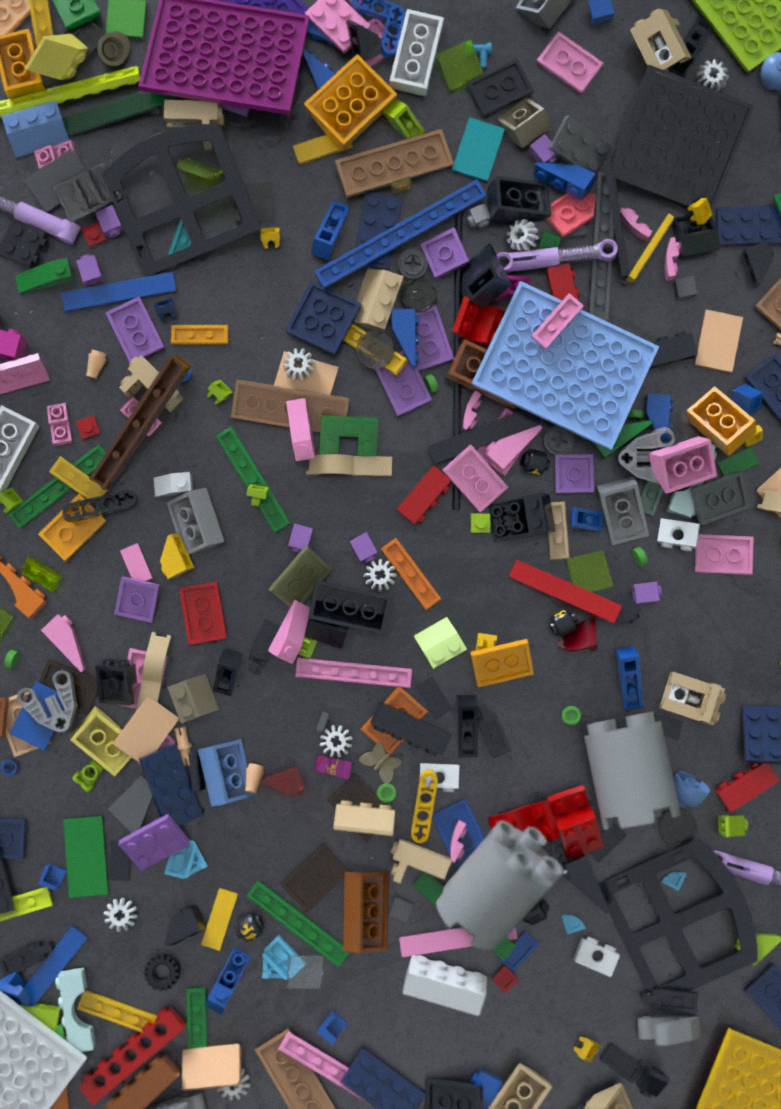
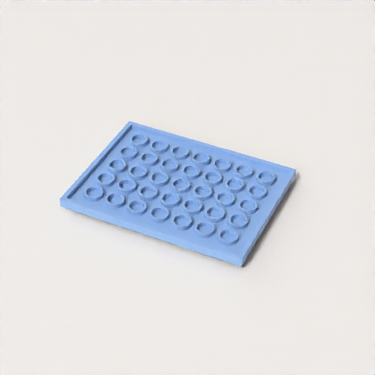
(579, 381)

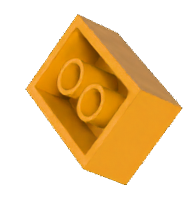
(15, 53)
(721, 421)

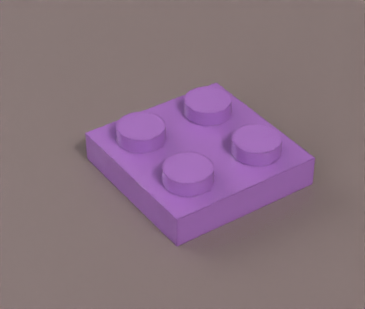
(445, 253)
(574, 473)
(137, 599)

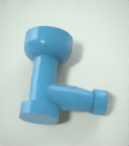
(484, 50)

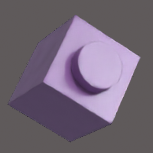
(540, 150)
(109, 221)
(89, 269)
(300, 537)
(364, 548)
(646, 592)

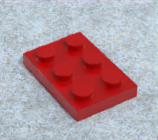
(203, 613)

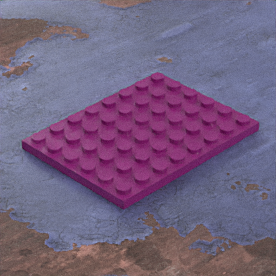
(225, 54)

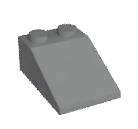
(623, 510)

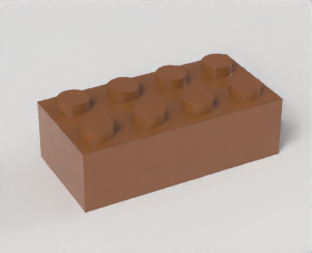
(466, 366)
(147, 1084)

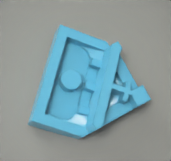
(185, 862)
(276, 959)

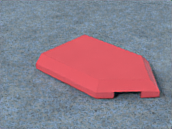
(571, 213)

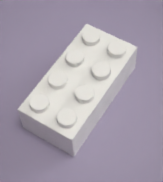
(416, 52)
(15, 438)
(445, 984)

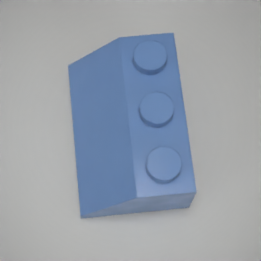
(35, 128)
(225, 772)

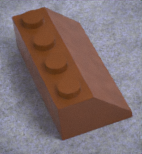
(365, 911)

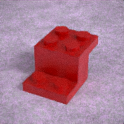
(476, 323)
(533, 815)
(575, 822)

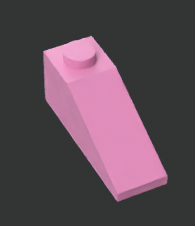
(301, 429)
(508, 448)
(291, 633)
(65, 639)

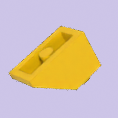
(175, 557)

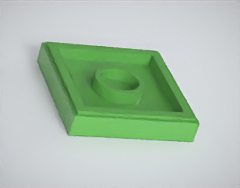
(127, 17)

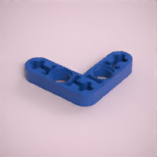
(386, 16)

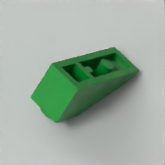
(45, 276)
(627, 433)

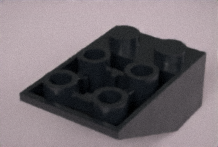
(485, 277)
(522, 517)

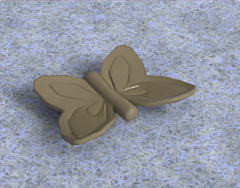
(381, 761)

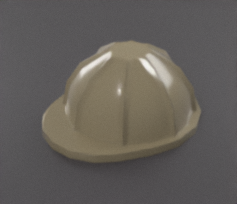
(113, 48)

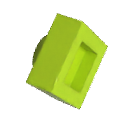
(480, 523)

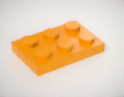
(68, 537)
(502, 663)

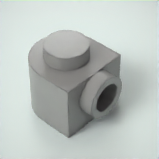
(478, 216)

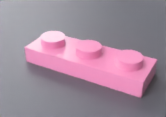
(557, 321)

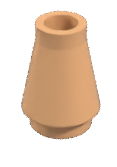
(95, 363)
(254, 774)

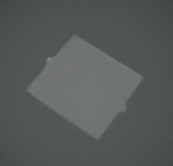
(305, 972)

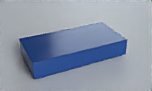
(524, 947)

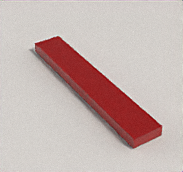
(565, 591)

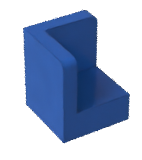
(600, 11)
(747, 398)
(52, 877)
(332, 1027)

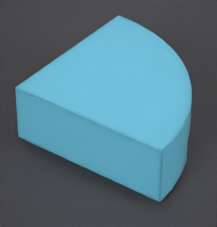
(674, 879)
(572, 923)

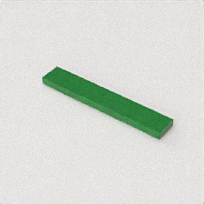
(250, 475)
(53, 490)
(433, 890)
(297, 923)

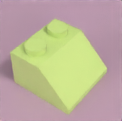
(440, 642)

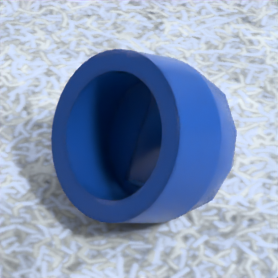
(7, 771)

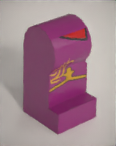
(333, 766)

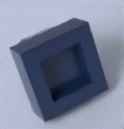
(163, 307)

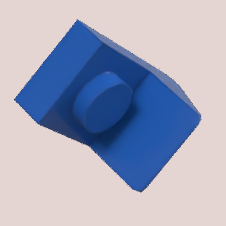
(587, 519)
(13, 987)

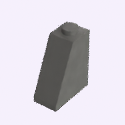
(133, 805)

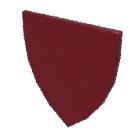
(582, 638)

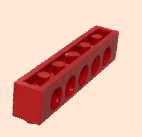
(95, 1091)

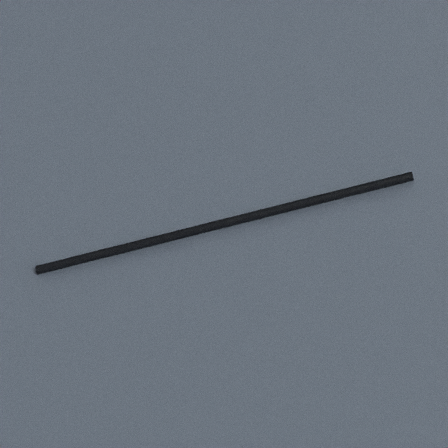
(457, 341)

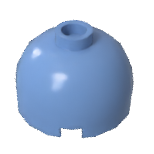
(771, 72)
(688, 790)

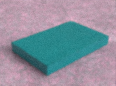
(478, 149)

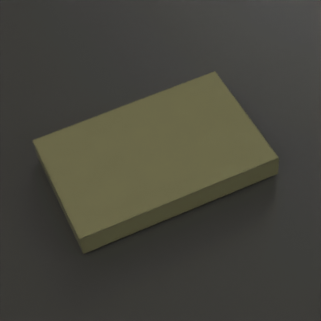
(299, 577)

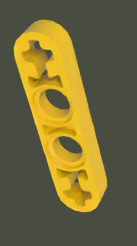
(424, 806)

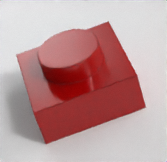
(94, 235)
(88, 427)
(505, 979)

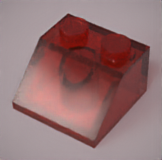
(286, 782)

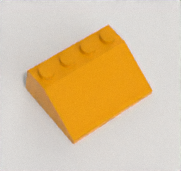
(350, 102)

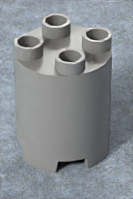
(631, 770)
(498, 884)

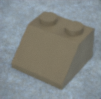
(524, 122)
(193, 698)

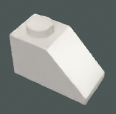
(173, 484)

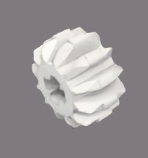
(714, 69)
(522, 242)
(290, 364)
(379, 568)
(330, 744)
(127, 919)
(237, 1089)

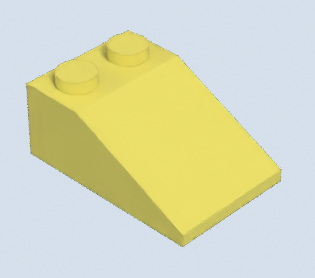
(57, 56)
(96, 738)

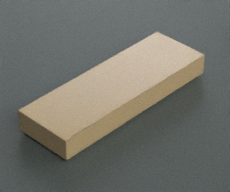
(558, 540)

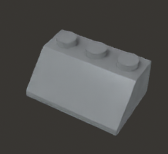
(195, 520)

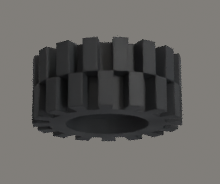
(162, 959)

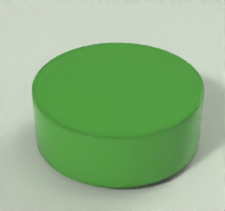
(431, 383)
(635, 415)
(639, 556)
(11, 659)
(571, 715)
(386, 792)

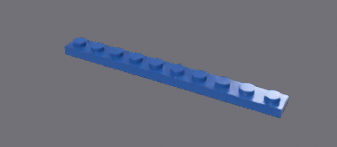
(400, 234)

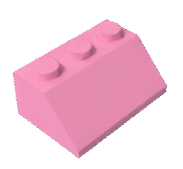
(683, 464)

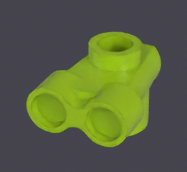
(87, 777)

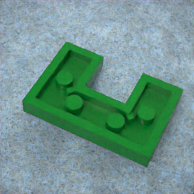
(361, 427)

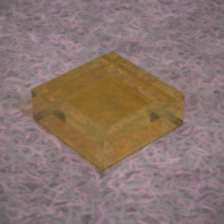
(401, 185)

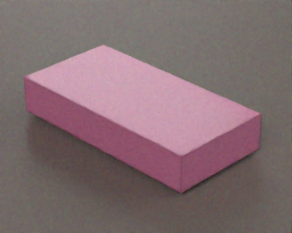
(136, 563)

